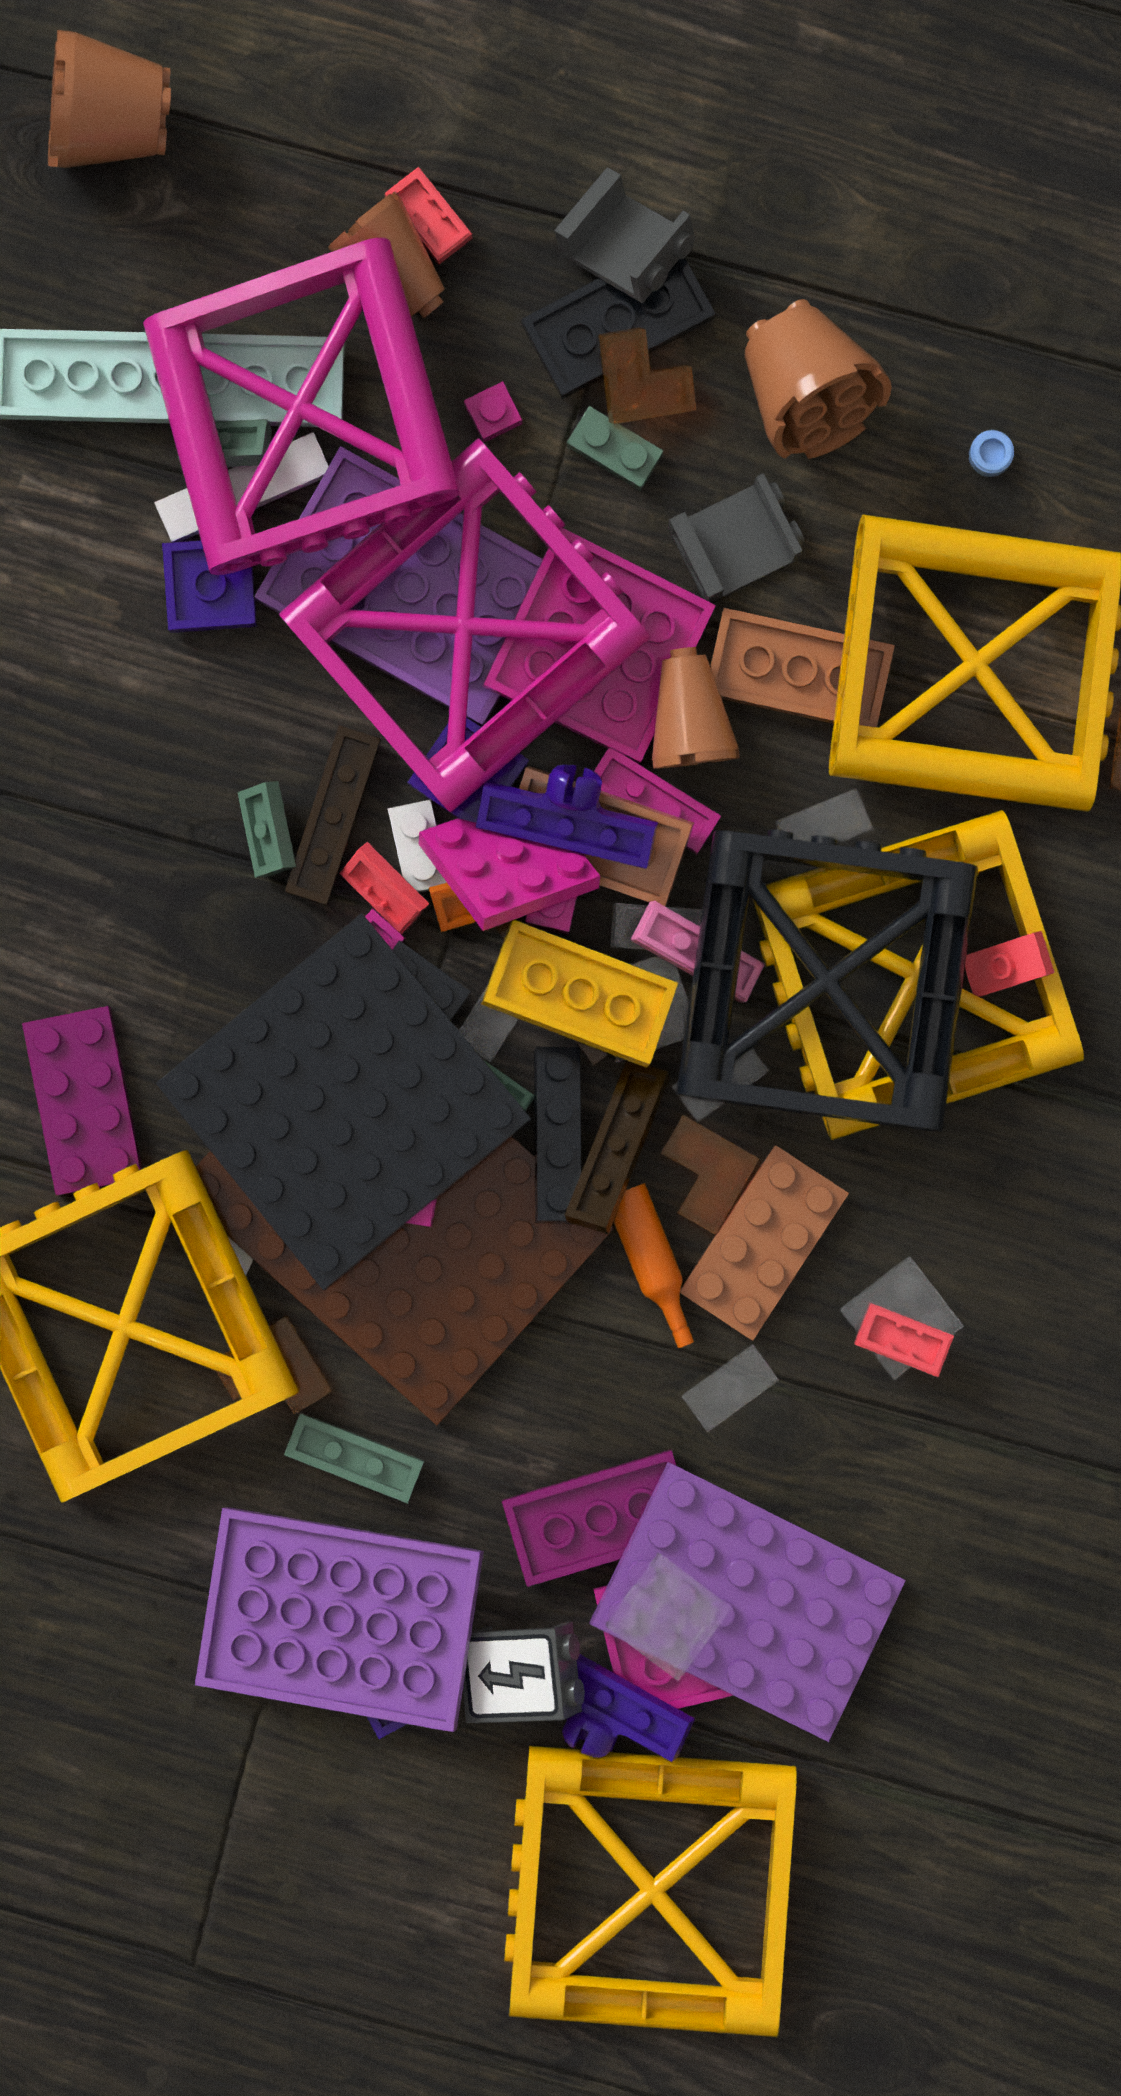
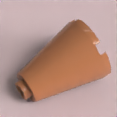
(418, 276)
(690, 714)

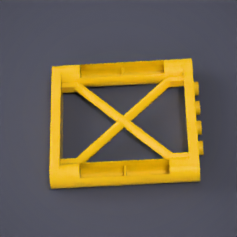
(1079, 575)
(1033, 1050)
(257, 1361)
(551, 1991)

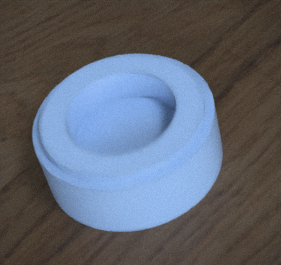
(991, 453)

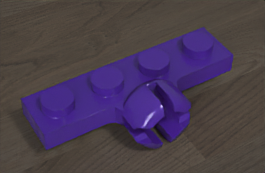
(568, 818)
(621, 1708)

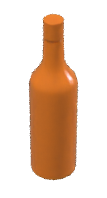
(652, 1258)

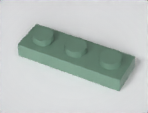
(354, 1457)

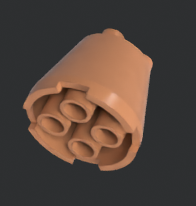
(105, 104)
(811, 381)

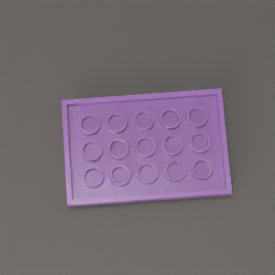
(419, 586)
(797, 1602)
(339, 1618)

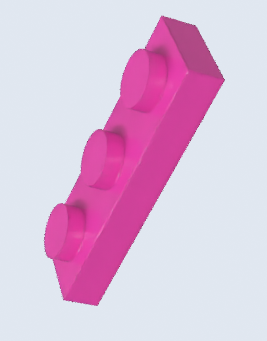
(635, 783)

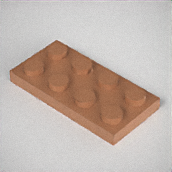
(791, 667)
(667, 853)
(763, 1242)

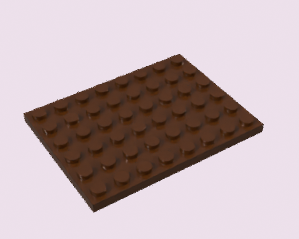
(437, 1298)

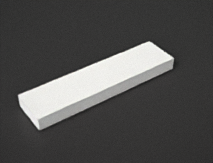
(300, 467)

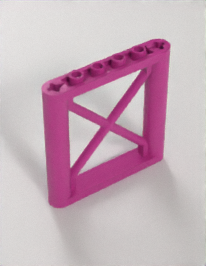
(422, 464)
(601, 646)

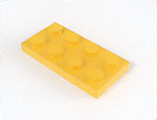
(579, 993)

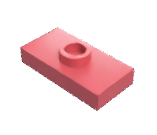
(432, 216)
(384, 888)
(1008, 964)
(903, 1339)

